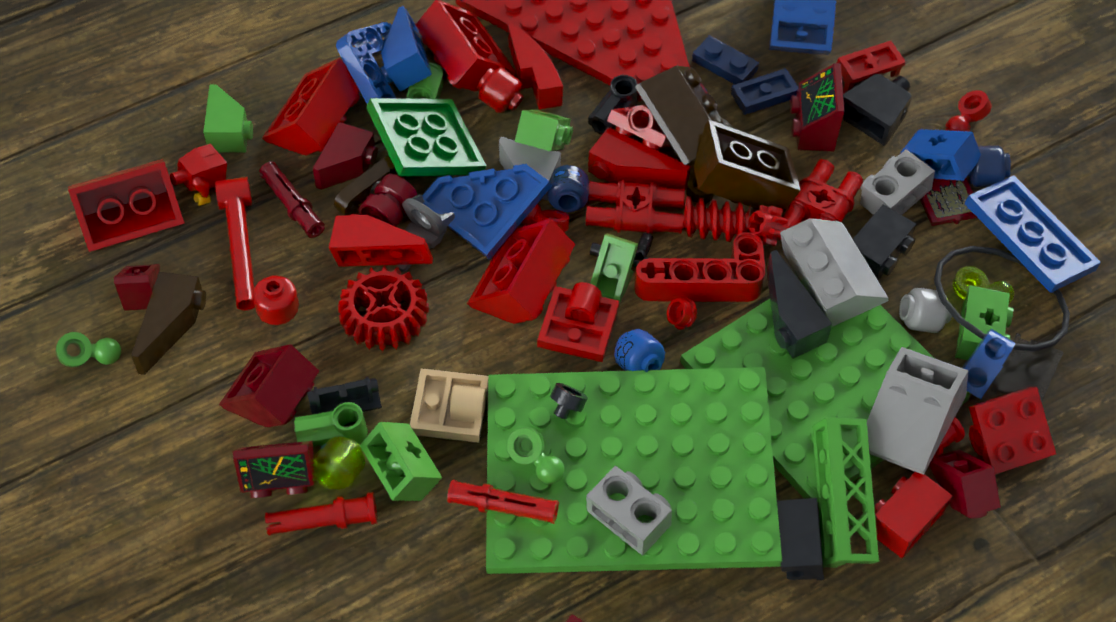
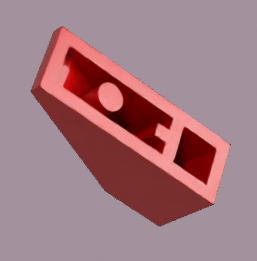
(621, 157)
(371, 242)

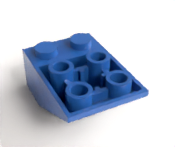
(803, 26)

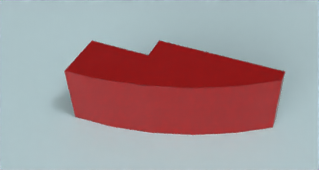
(535, 68)

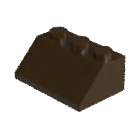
(680, 108)
(745, 168)

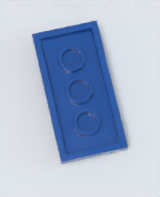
(1032, 233)

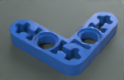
(361, 59)

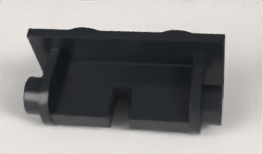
(361, 392)

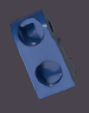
(987, 362)

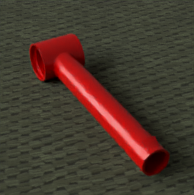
(234, 196)

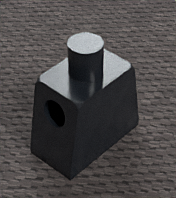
(877, 106)

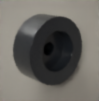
(567, 399)

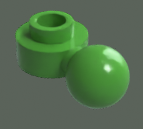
(105, 350)
(548, 468)

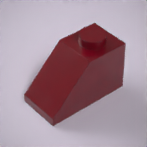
(345, 156)
(968, 481)

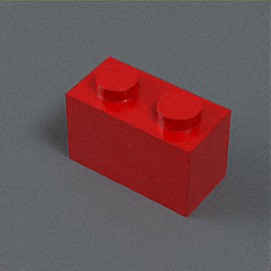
(909, 512)

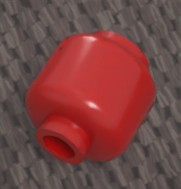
(500, 90)
(275, 300)

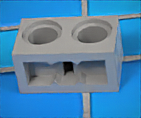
(898, 184)
(623, 514)

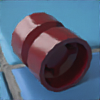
(388, 200)

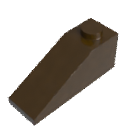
(168, 317)

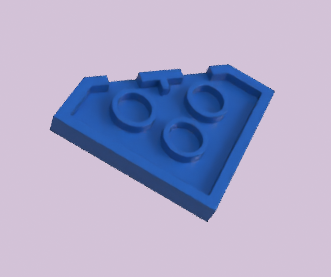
(487, 203)

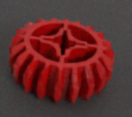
(384, 319)

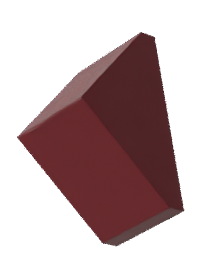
(136, 285)

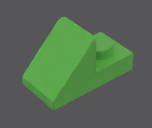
(614, 266)

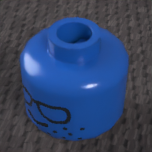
(639, 351)

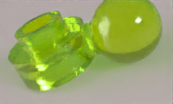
(975, 277)

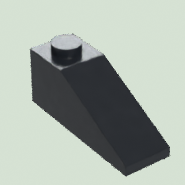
(796, 316)

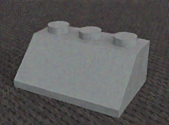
(832, 269)

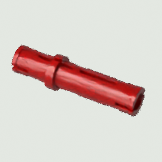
(487, 498)

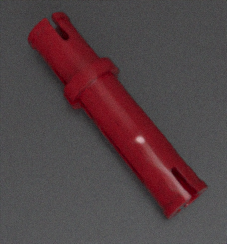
(298, 208)

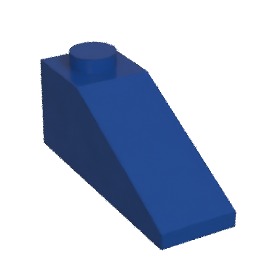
(404, 53)

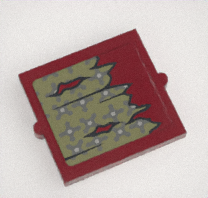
(946, 202)

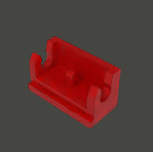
(870, 61)

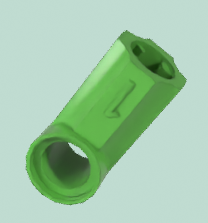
(327, 425)

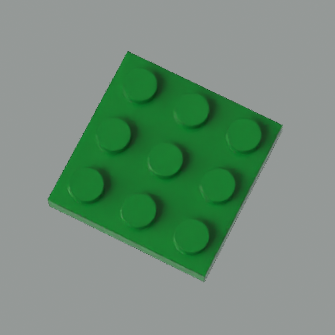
(425, 136)

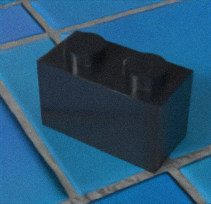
(884, 240)

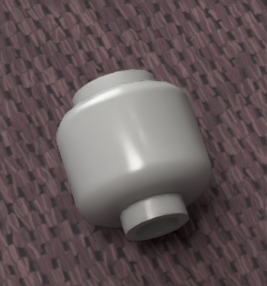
(923, 310)

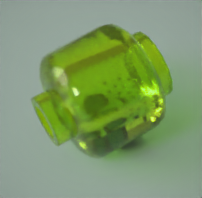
(338, 463)

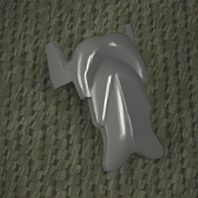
(425, 223)

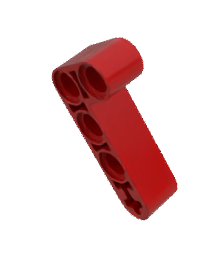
(660, 277)

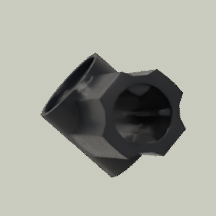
(621, 95)

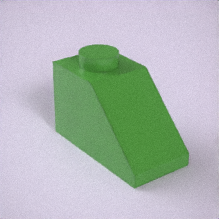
(226, 122)

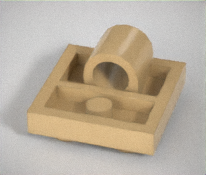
(449, 405)

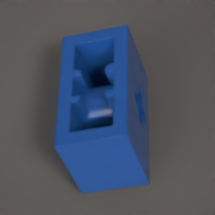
(947, 152)

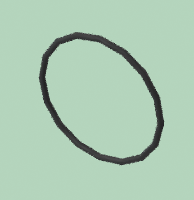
(1024, 347)

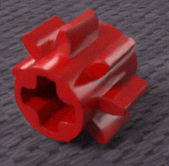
(768, 224)

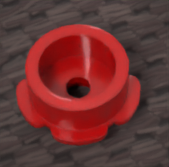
(681, 312)

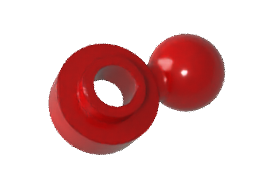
(973, 107)
(537, 215)

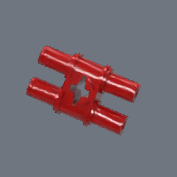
(820, 200)
(627, 218)

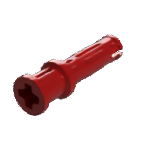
(339, 513)

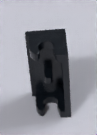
(800, 539)

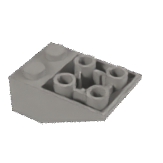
(915, 409)

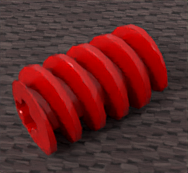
(715, 219)

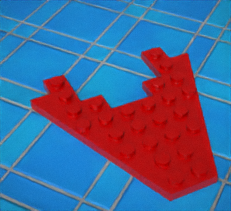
(595, 35)

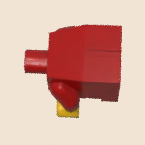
(199, 171)

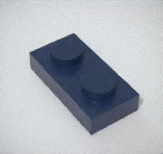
(725, 61)
(764, 91)

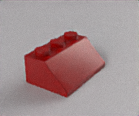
(460, 44)
(314, 109)
(125, 205)
(523, 273)

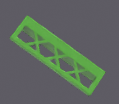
(832, 494)

